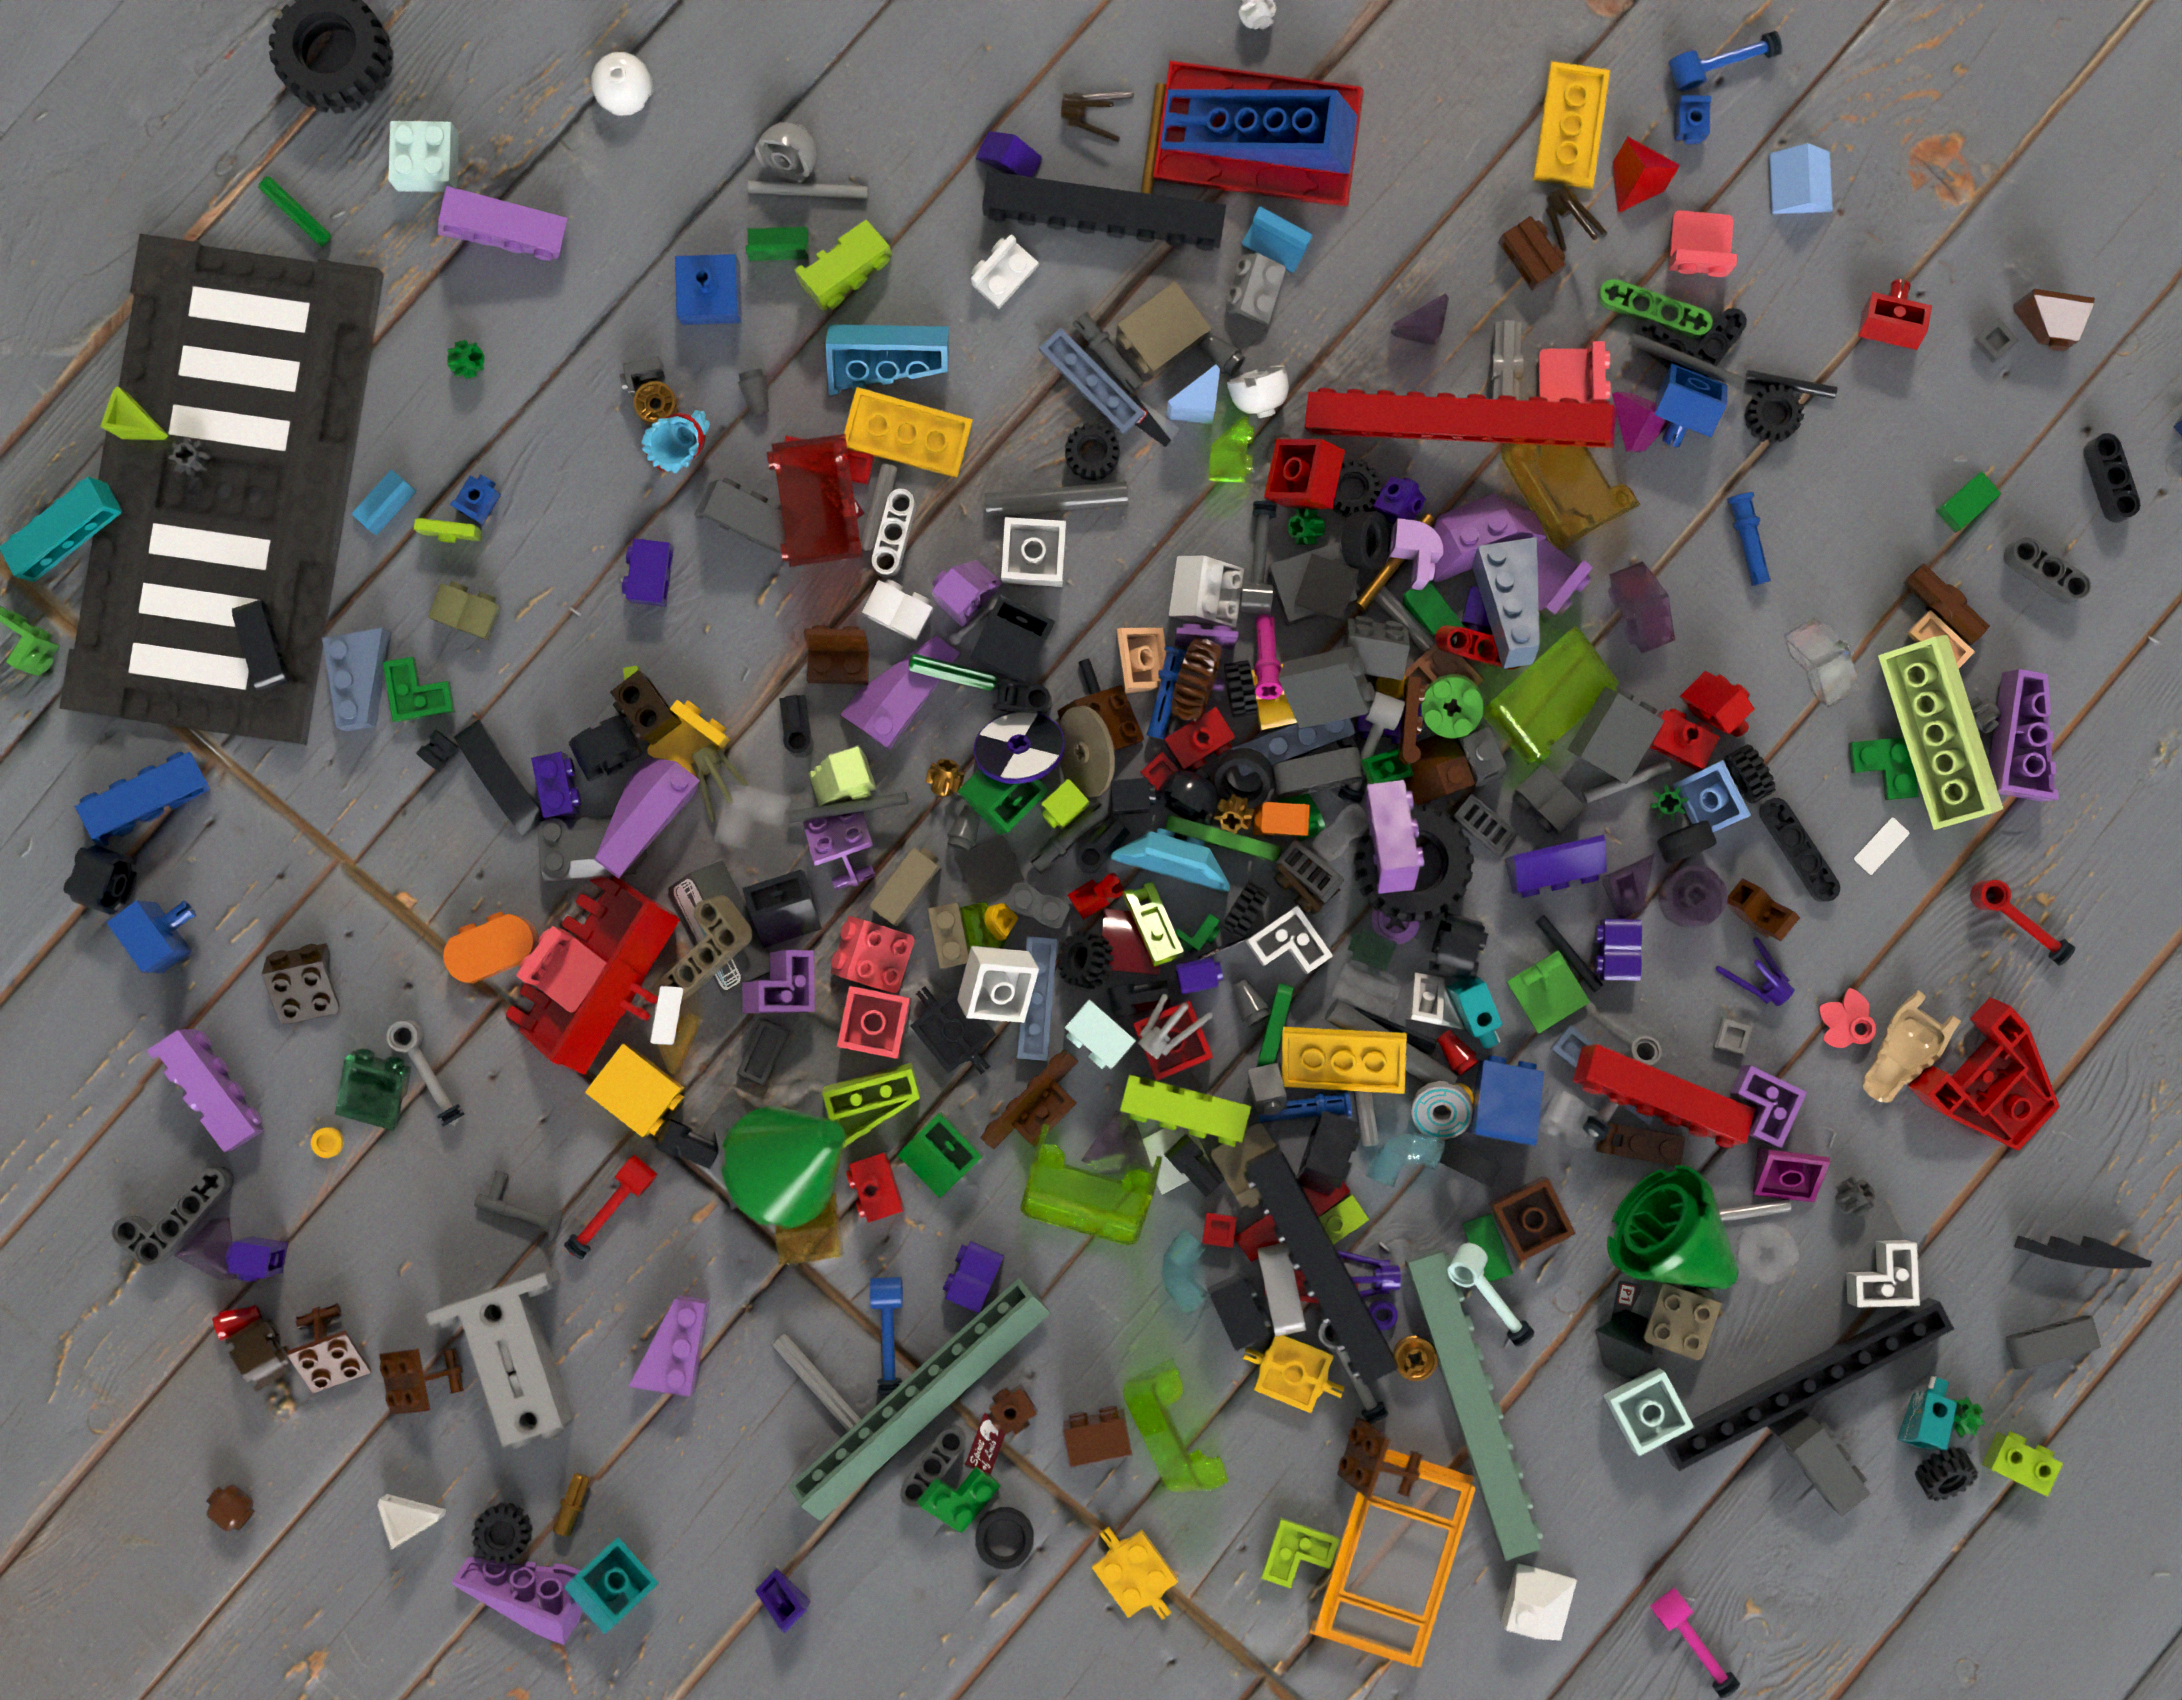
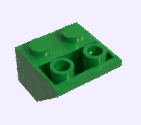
(1001, 803)
(940, 1154)

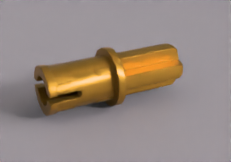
(571, 1505)

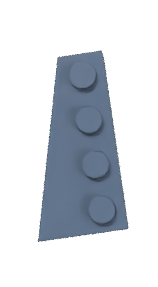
(1510, 596)

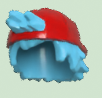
(675, 440)

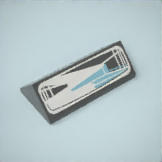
(708, 882)

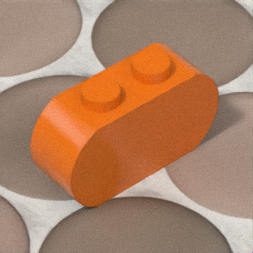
(489, 947)

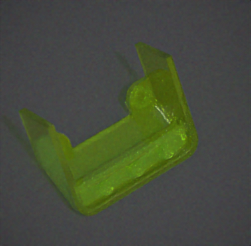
(1085, 1199)

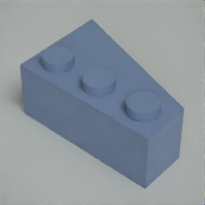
(356, 676)

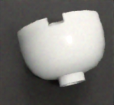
(621, 83)
(1260, 391)

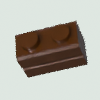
(1532, 252)

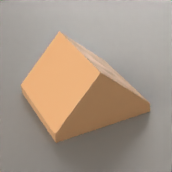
(1141, 658)

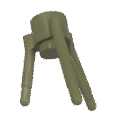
(708, 761)

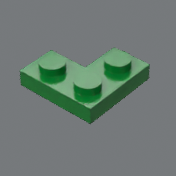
(411, 700)
(1892, 759)
(962, 1505)

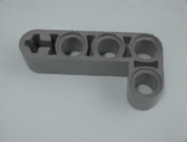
(179, 1212)

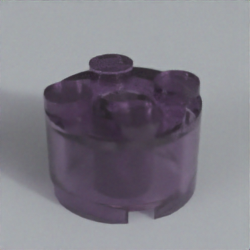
(1701, 882)

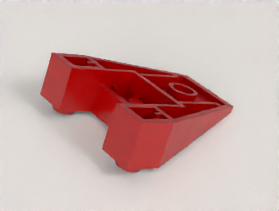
(2000, 1086)

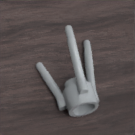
(1156, 1041)

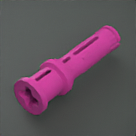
(1267, 666)

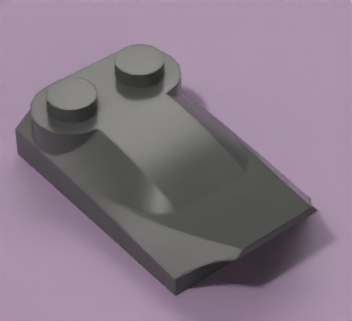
(571, 846)

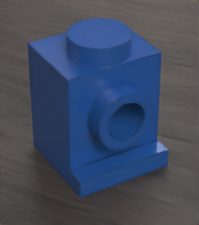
(1685, 128)
(476, 509)

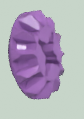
(1393, 933)

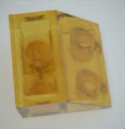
(813, 1240)

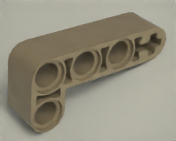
(718, 939)

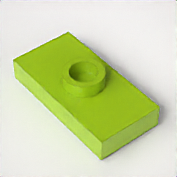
(447, 531)
(1343, 1218)

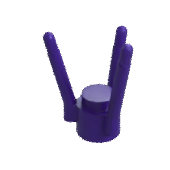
(1775, 986)
(1385, 1277)

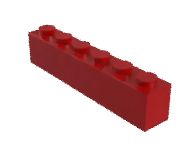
(1663, 1095)

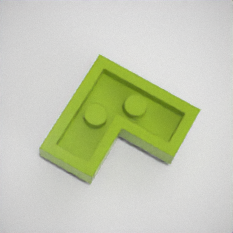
(1296, 1542)

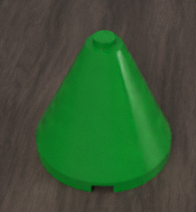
(782, 1165)
(1673, 1232)

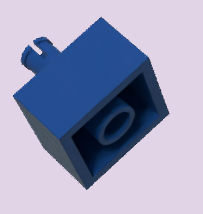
(708, 289)
(1689, 403)
(152, 935)

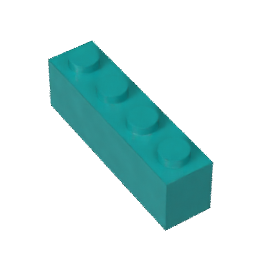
(60, 529)

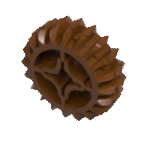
(1196, 679)

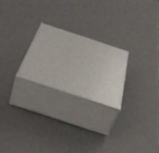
(1732, 1036)

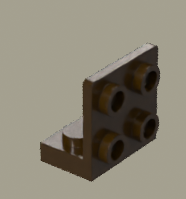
(1304, 898)

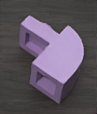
(1418, 543)

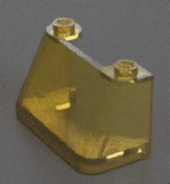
(1566, 490)

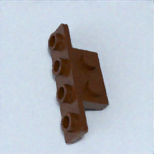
(1038, 1104)

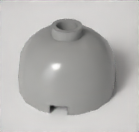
(788, 150)

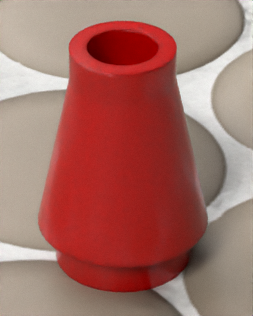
(1458, 1054)
(233, 1320)

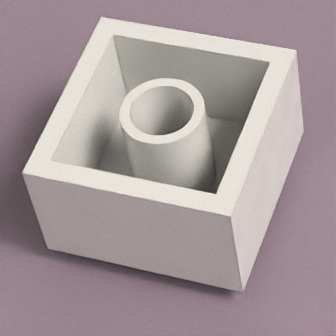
(1033, 552)
(997, 984)

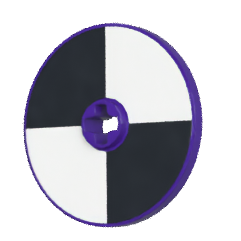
(1037, 746)

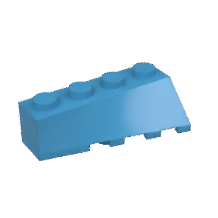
(883, 353)

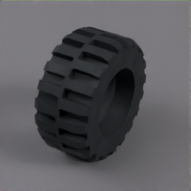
(346, 86)
(1443, 893)

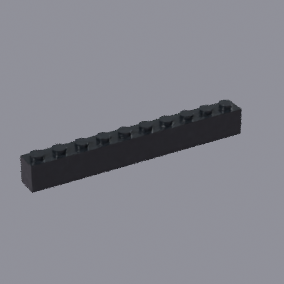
(1808, 1382)

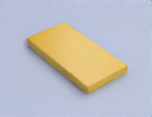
(1571, 125)
(907, 432)
(1344, 1060)

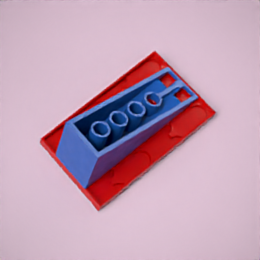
(1258, 133)

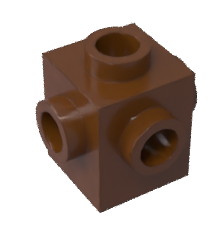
(1016, 1399)

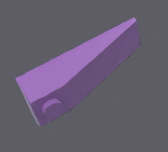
(646, 807)

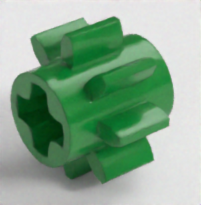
(465, 359)
(1306, 526)
(1677, 807)
(1971, 1422)

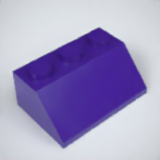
(1557, 866)

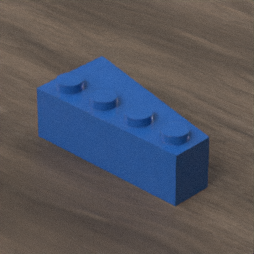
(141, 797)

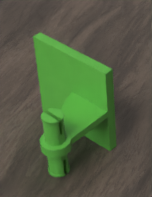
(1548, 991)

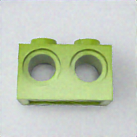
(1064, 805)

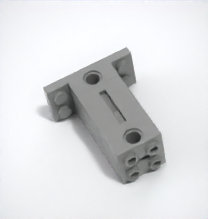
(513, 1358)

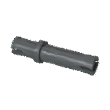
(1108, 352)
(1061, 844)

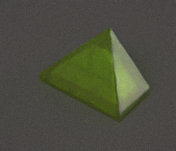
(975, 927)

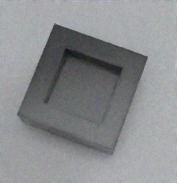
(1995, 340)

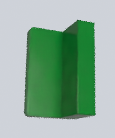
(778, 244)

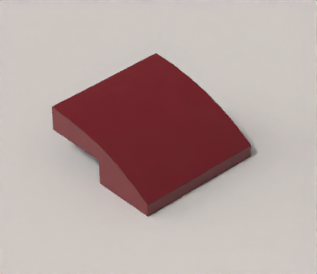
(1127, 944)

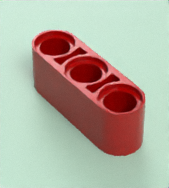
(1467, 645)

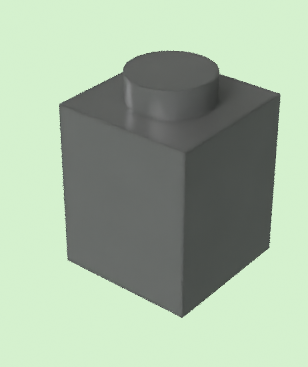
(1267, 1089)

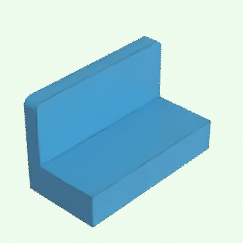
(1277, 239)
(383, 502)

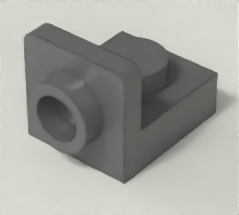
(643, 370)

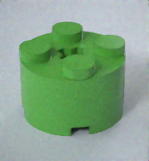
(1460, 721)

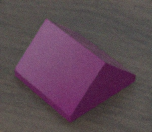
(1789, 1174)

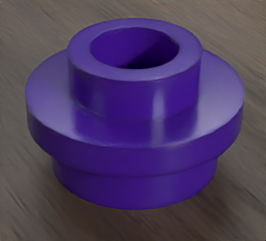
(1392, 1314)

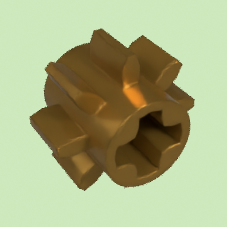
(944, 777)
(1234, 814)

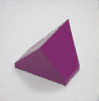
(1637, 421)

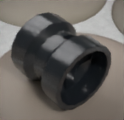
(437, 750)

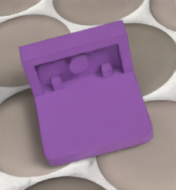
(1558, 579)

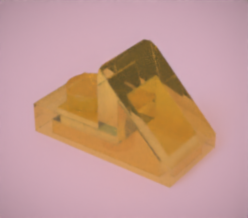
(675, 1054)

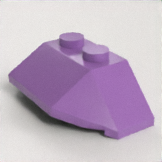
(1477, 524)

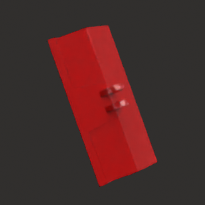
(628, 935)

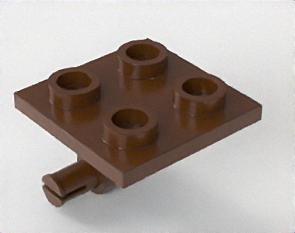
(327, 1359)
(406, 1381)
(1365, 1460)

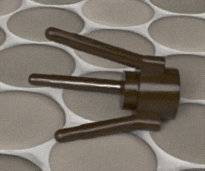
(1077, 104)
(1565, 203)

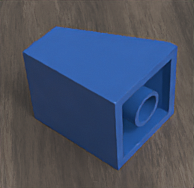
(1507, 1100)

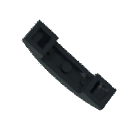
(499, 778)

